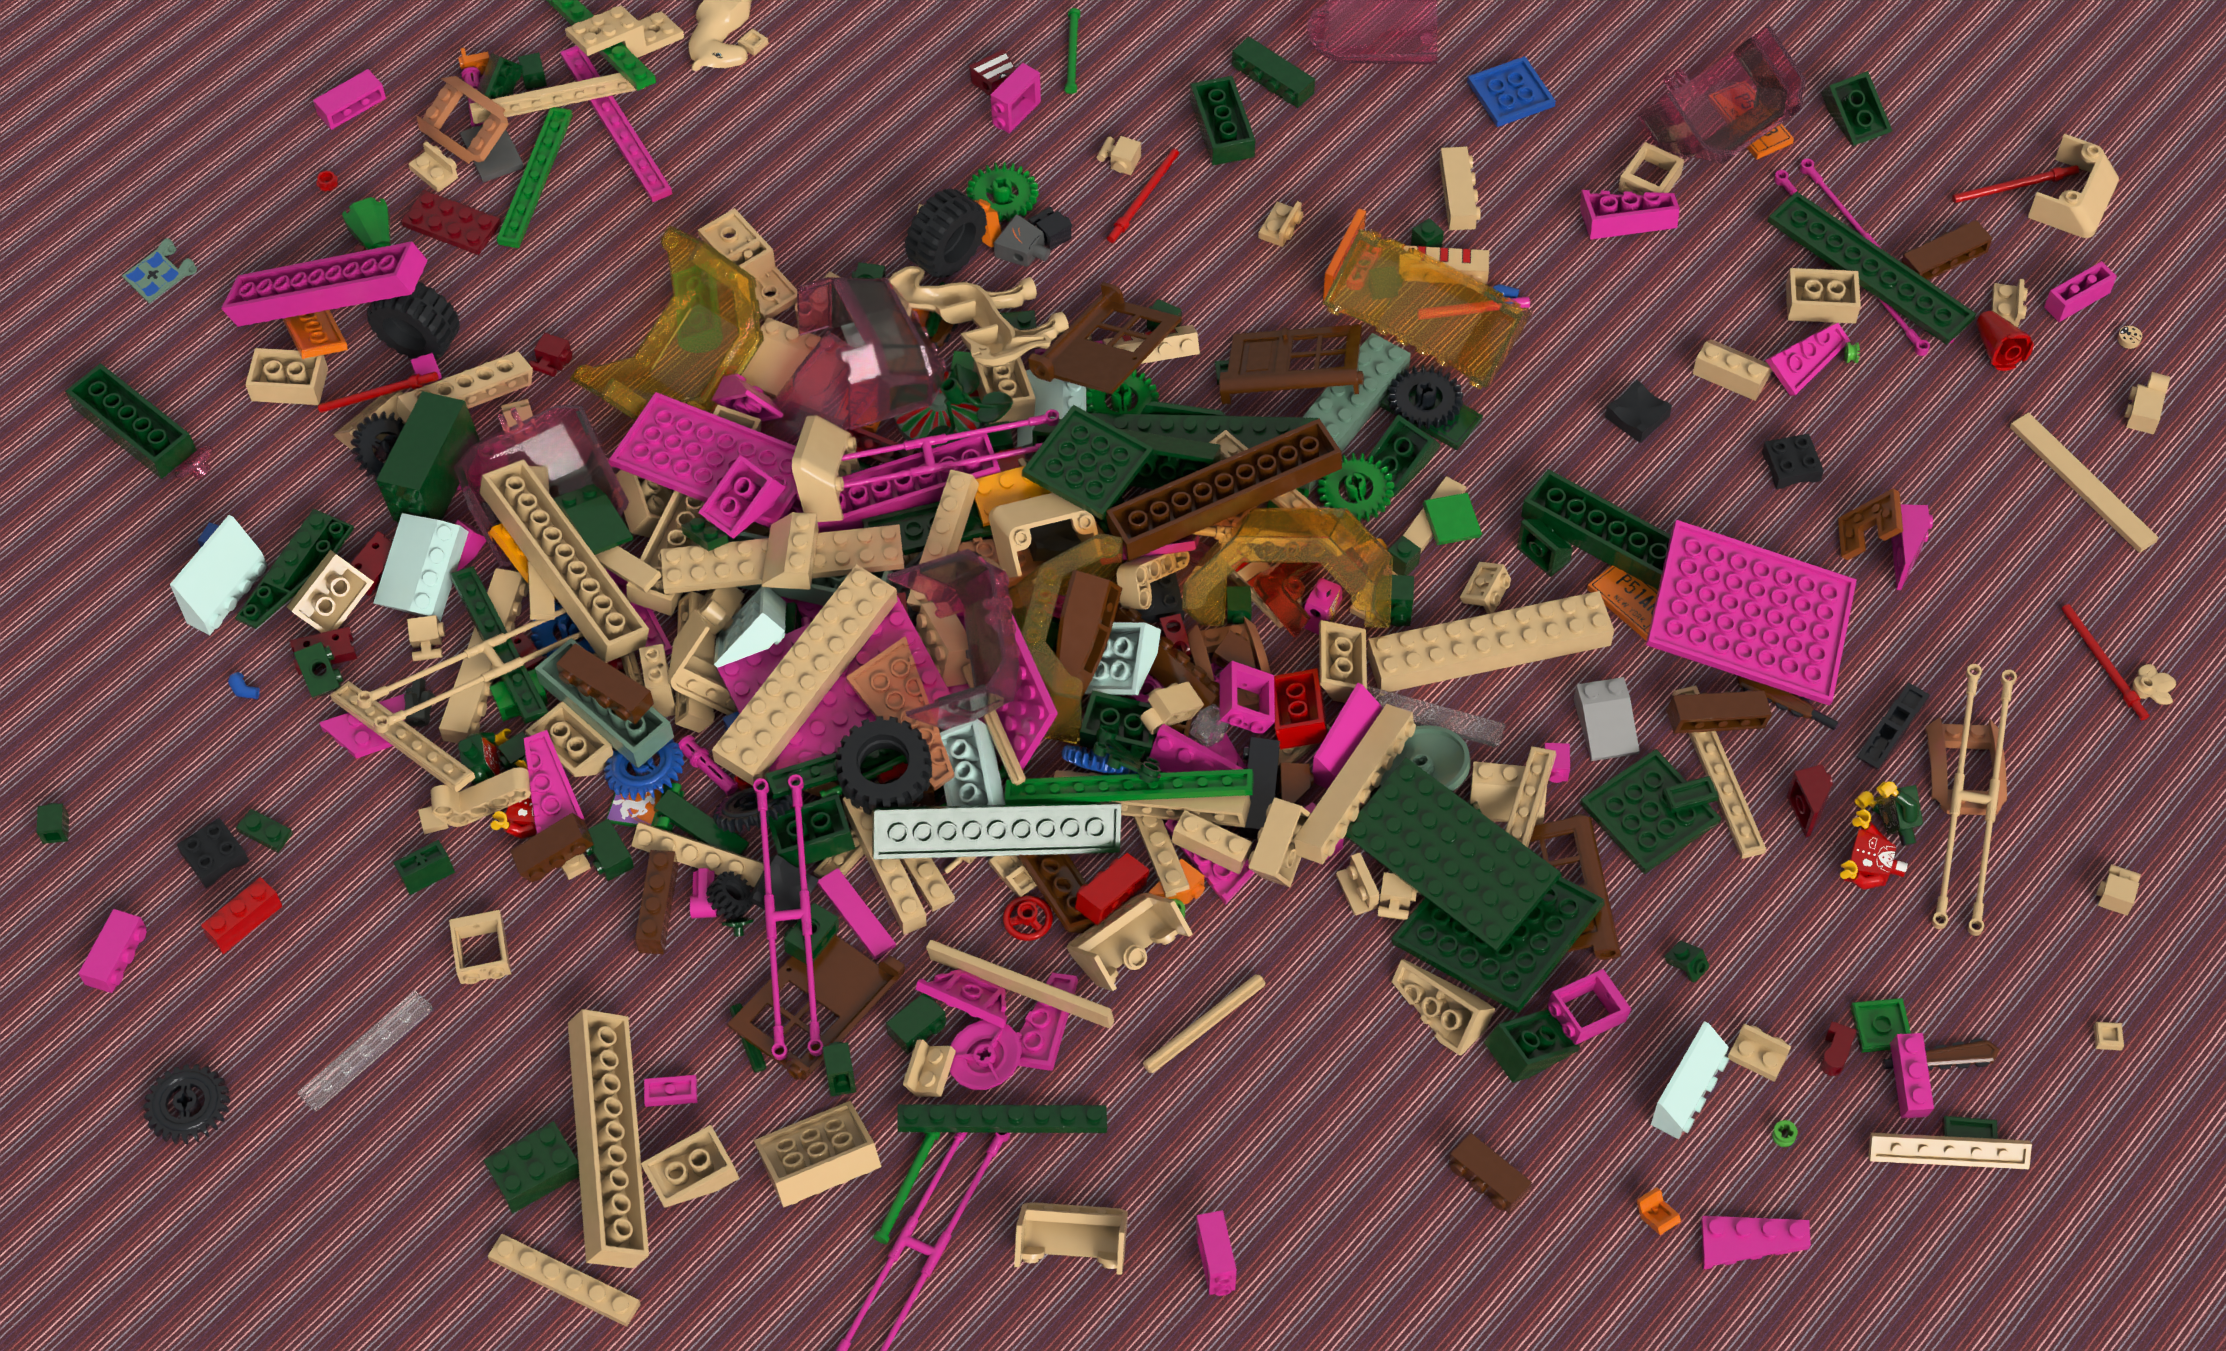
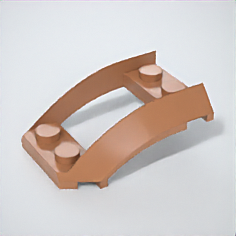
(443, 106)
(1207, 642)
(1950, 736)

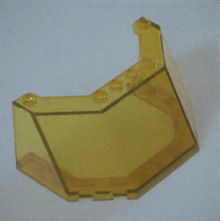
(1427, 306)
(699, 337)
(1295, 536)
(1033, 610)

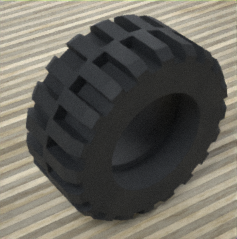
(945, 233)
(415, 322)
(876, 736)

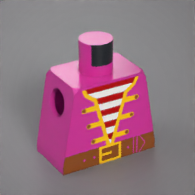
(1325, 599)

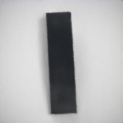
(1893, 726)

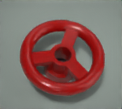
(1027, 906)

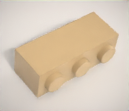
(1211, 842)

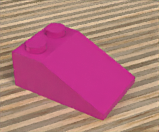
(742, 397)
(741, 497)
(1908, 544)

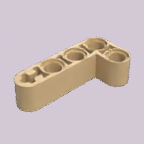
(1140, 572)
(481, 799)

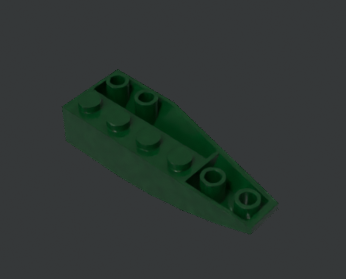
(294, 566)

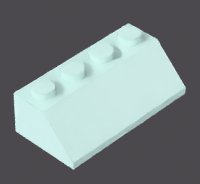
(974, 766)
(1690, 1083)

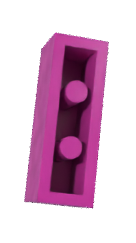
(349, 99)
(2080, 291)
(113, 951)
(1911, 1075)

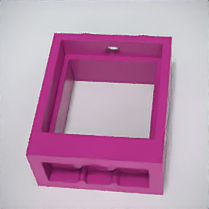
(1015, 98)
(1252, 680)
(1607, 994)
(1216, 1253)

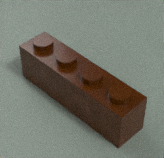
(1948, 250)
(605, 684)
(1719, 711)
(656, 902)

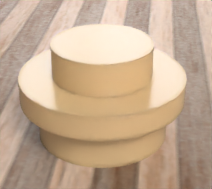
(1134, 957)

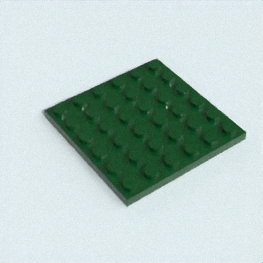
(1523, 960)

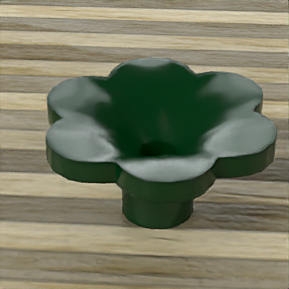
(737, 925)

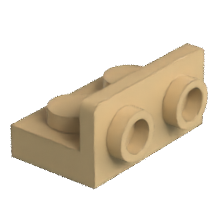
(434, 167)
(1281, 223)
(2008, 301)
(1486, 586)
(1358, 886)
(1759, 1052)
(928, 1069)

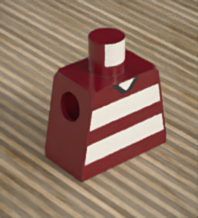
(991, 71)

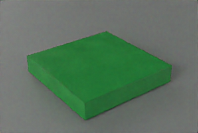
(1452, 519)
(1879, 1023)

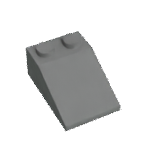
(1606, 718)

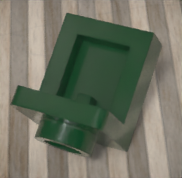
(1688, 958)

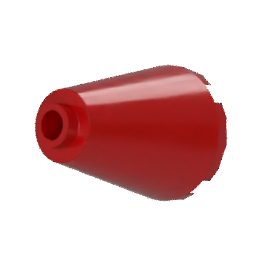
(2003, 341)

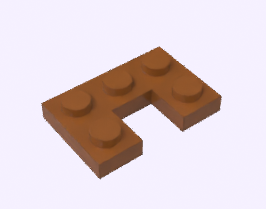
(1880, 511)

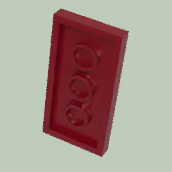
(451, 222)

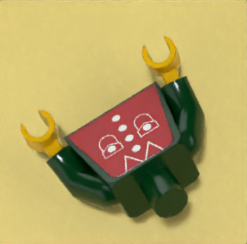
(480, 753)

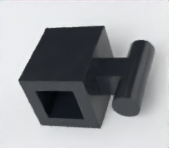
(1054, 226)

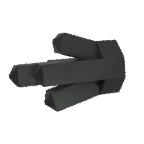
(415, 696)

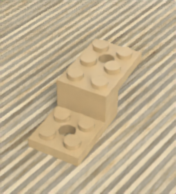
(620, 26)
(755, 257)

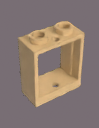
(1658, 157)
(655, 676)
(474, 926)

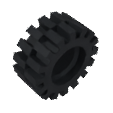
(723, 902)

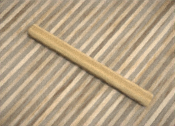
(1000, 738)
(1204, 1023)

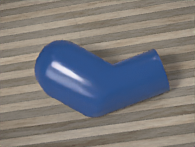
(1507, 291)
(239, 687)

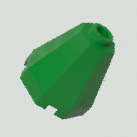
(369, 223)

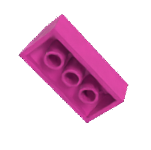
(1345, 735)

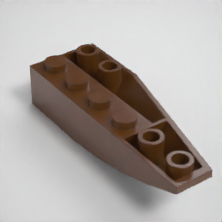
(1086, 624)

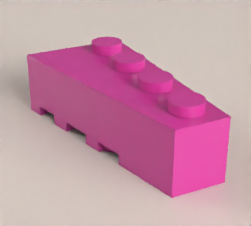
(1627, 213)

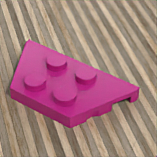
(355, 735)
(968, 994)

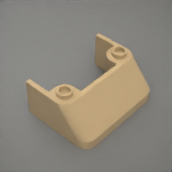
(2073, 210)
(817, 467)
(1013, 521)
(693, 675)
(1139, 922)
(1071, 1232)

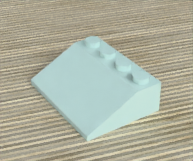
(1051, 395)
(421, 566)
(218, 576)
(753, 629)
(1126, 659)

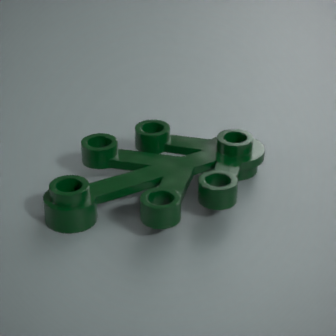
(1120, 756)

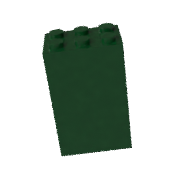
(420, 467)

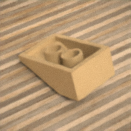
(690, 1168)

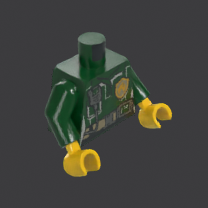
(1898, 809)

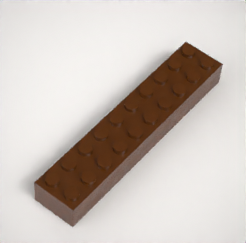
(1224, 489)

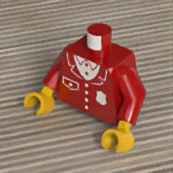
(518, 818)
(1871, 856)

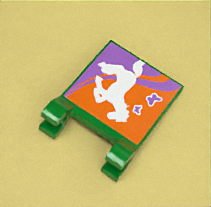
(630, 812)

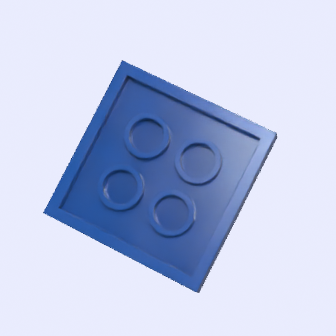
(1511, 91)

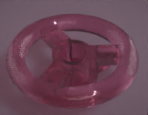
(195, 464)

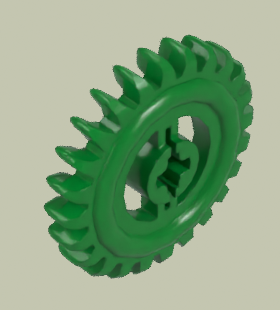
(999, 184)
(1143, 390)
(1357, 471)

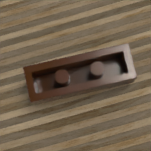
(552, 847)
(1489, 1173)

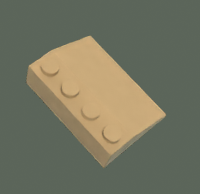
(778, 356)
(817, 1153)

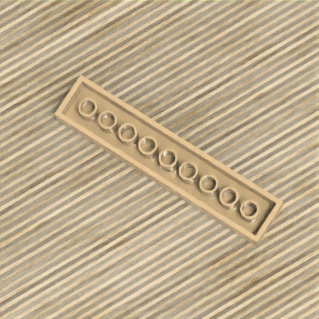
(669, 531)
(564, 561)
(1490, 642)
(805, 675)
(607, 1140)

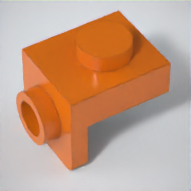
(476, 60)
(1657, 1212)

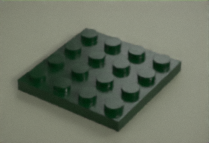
(1087, 462)
(1638, 816)

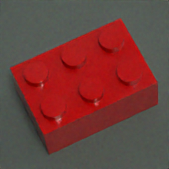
(1299, 709)

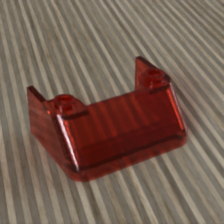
(1281, 589)

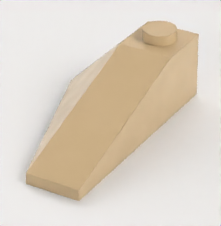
(1448, 1009)

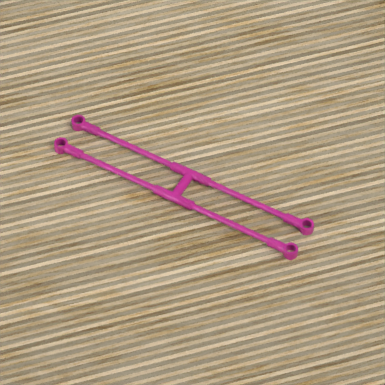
(1815, 176)
(926, 443)
(773, 916)
(935, 1252)

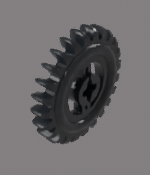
(1426, 388)
(366, 440)
(743, 809)
(195, 1118)

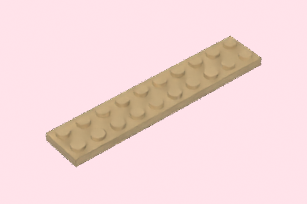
(744, 561)

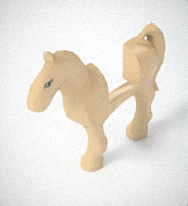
(715, 22)
(996, 339)

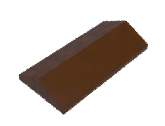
(1059, 883)

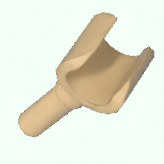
(957, 861)

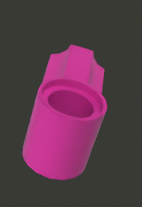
(698, 902)

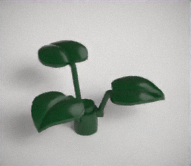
(957, 388)

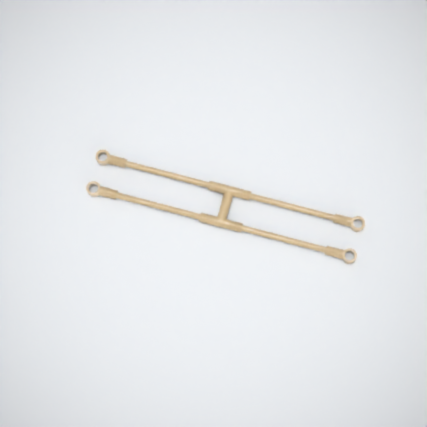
(486, 647)
(1959, 795)

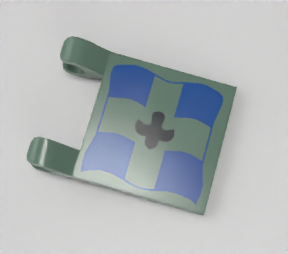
(157, 273)

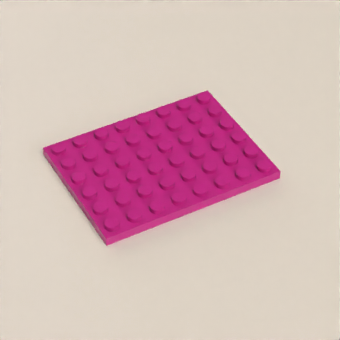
(1752, 612)
(841, 705)

